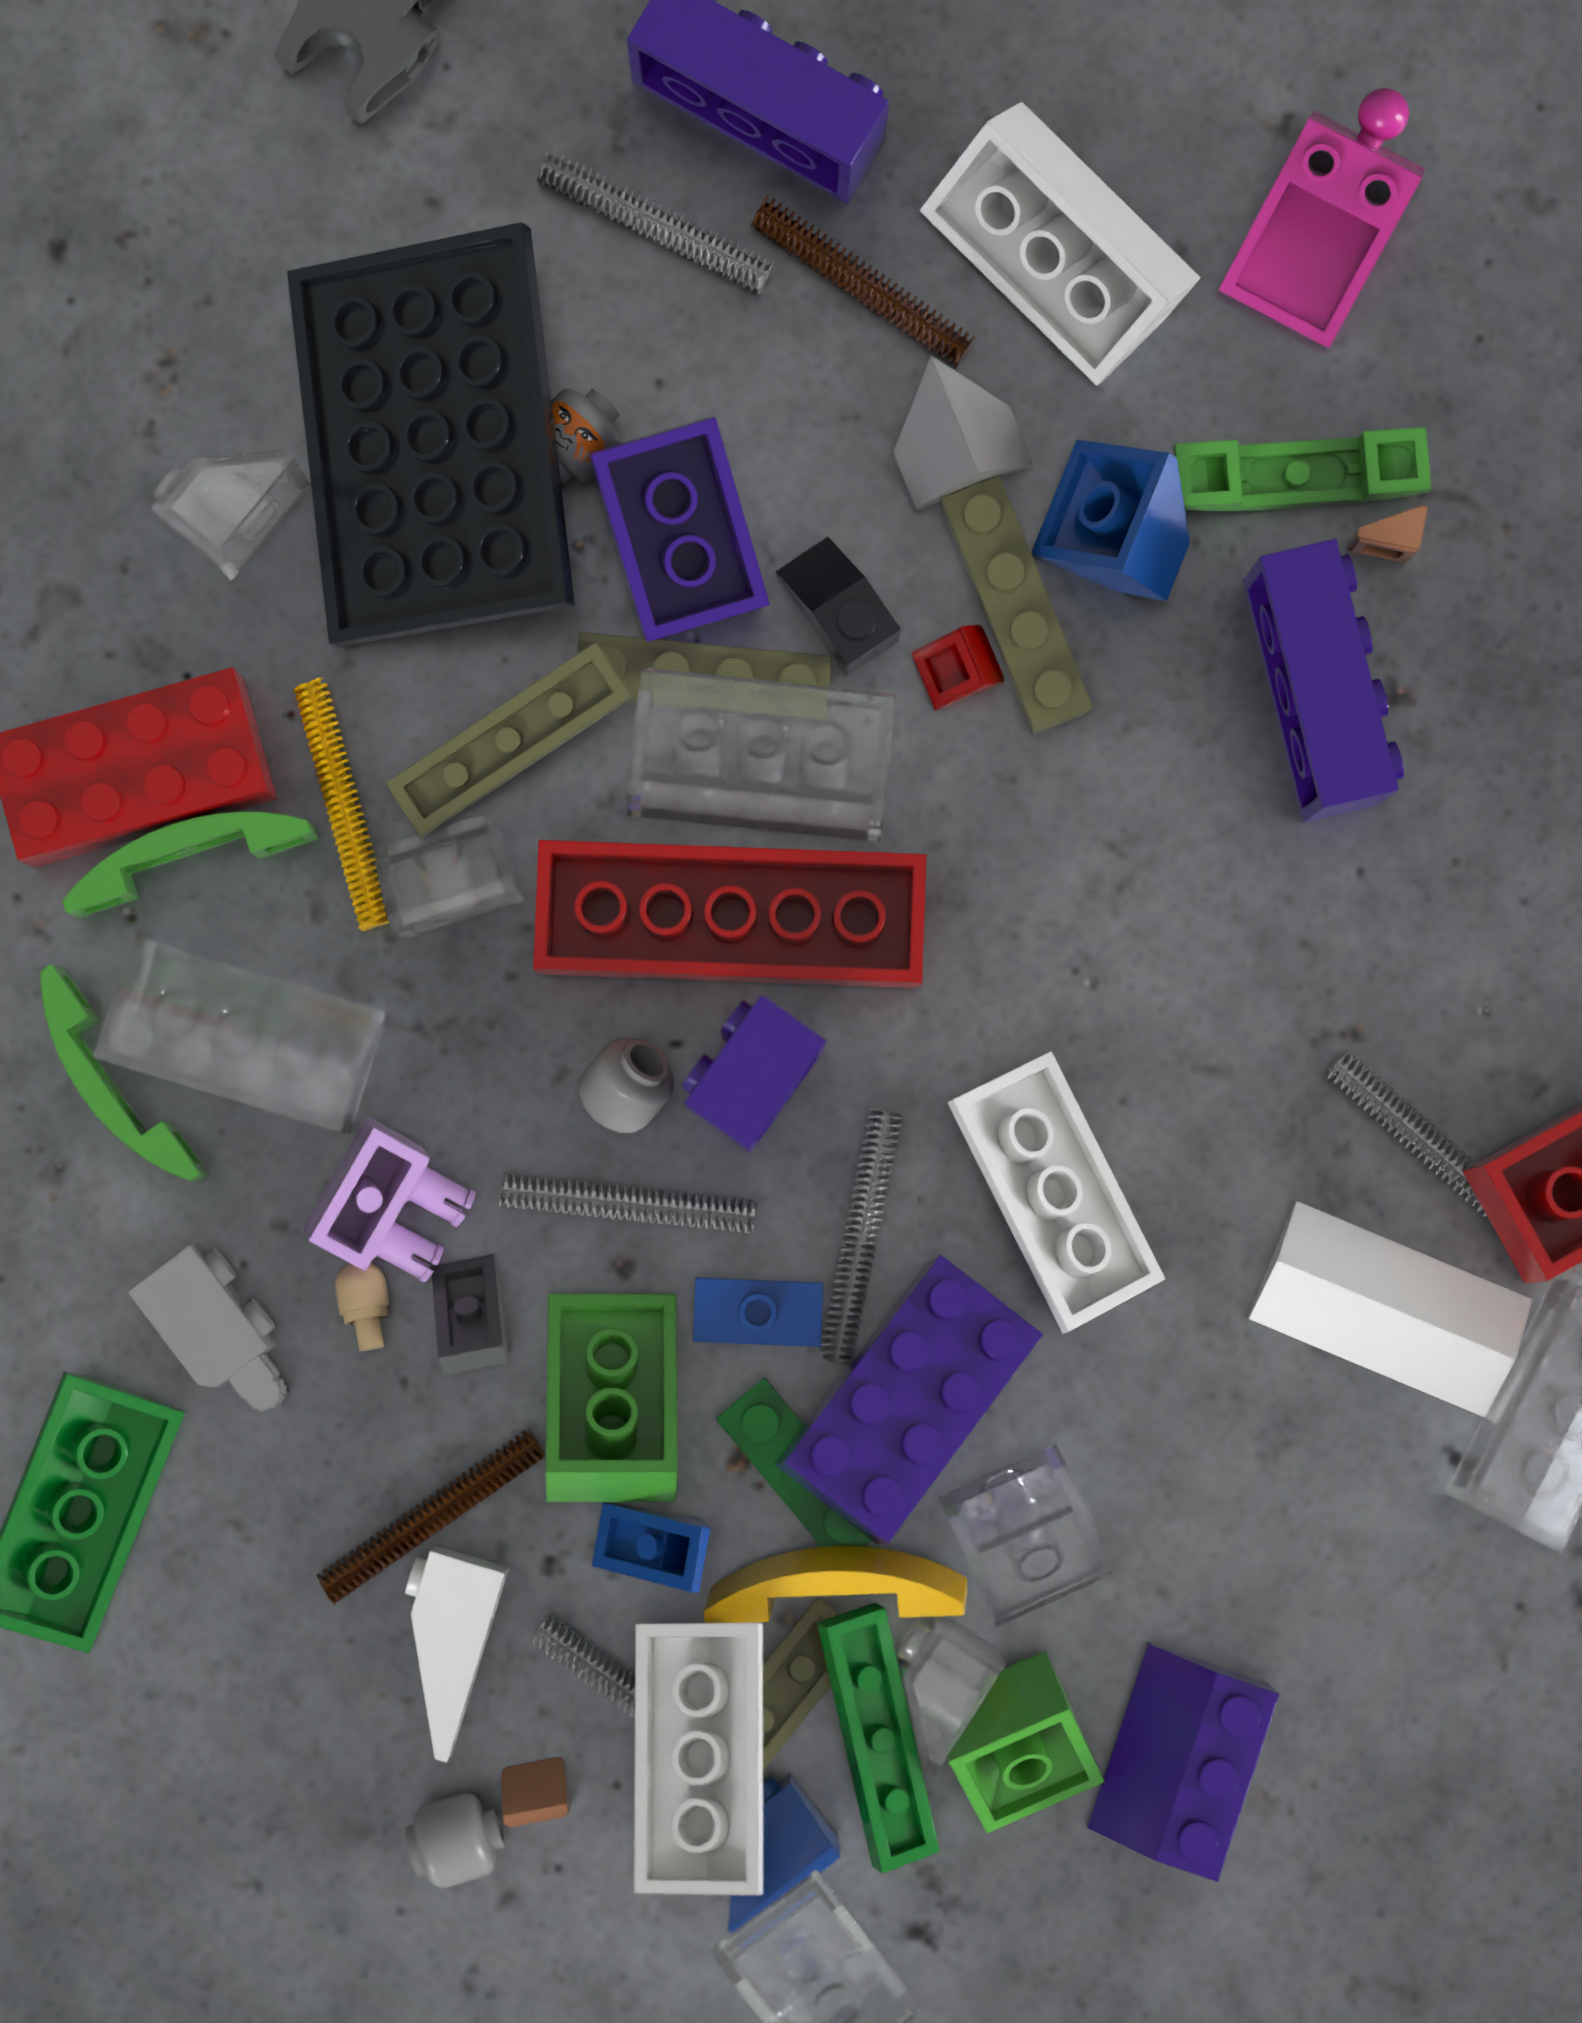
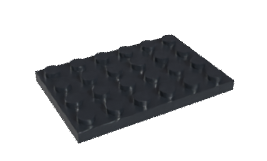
(430, 436)

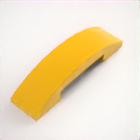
(920, 1584)

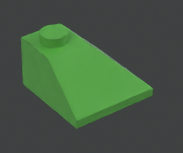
(1023, 1746)

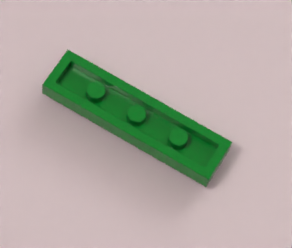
(878, 1737)

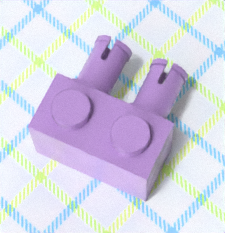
(368, 1192)

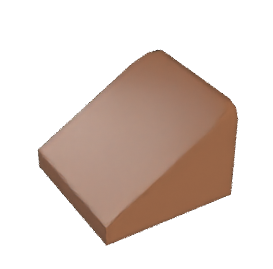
(1391, 538)
(535, 1792)

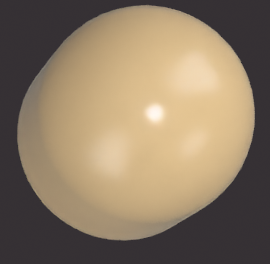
(363, 1303)

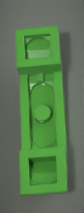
(1303, 472)
(112, 881)
(67, 1018)

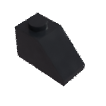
(840, 605)

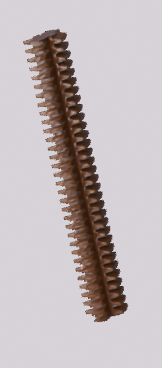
(862, 282)
(431, 1517)

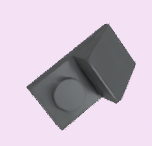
(469, 1315)

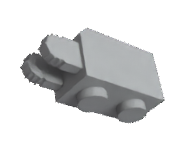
(211, 1326)

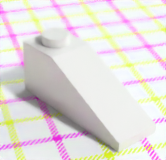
(451, 1628)

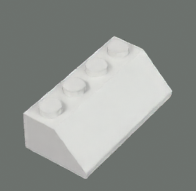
(1058, 242)

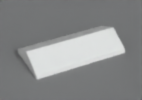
(1056, 1192)
(1391, 1309)
(699, 1759)

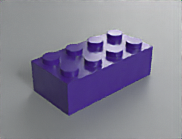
(761, 90)
(1322, 680)
(909, 1400)

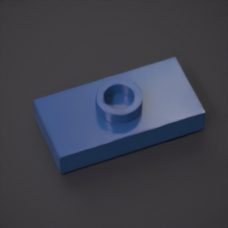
(758, 1312)

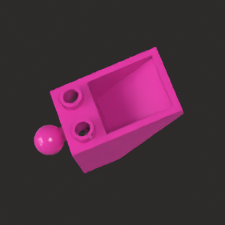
(1321, 229)

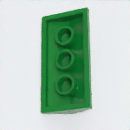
(80, 1508)

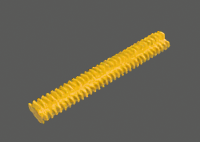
(341, 804)

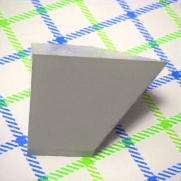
(955, 437)

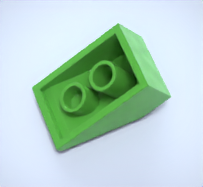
(611, 1398)

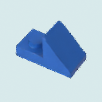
(652, 1546)

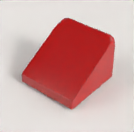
(957, 666)

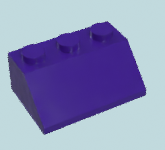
(1183, 1761)

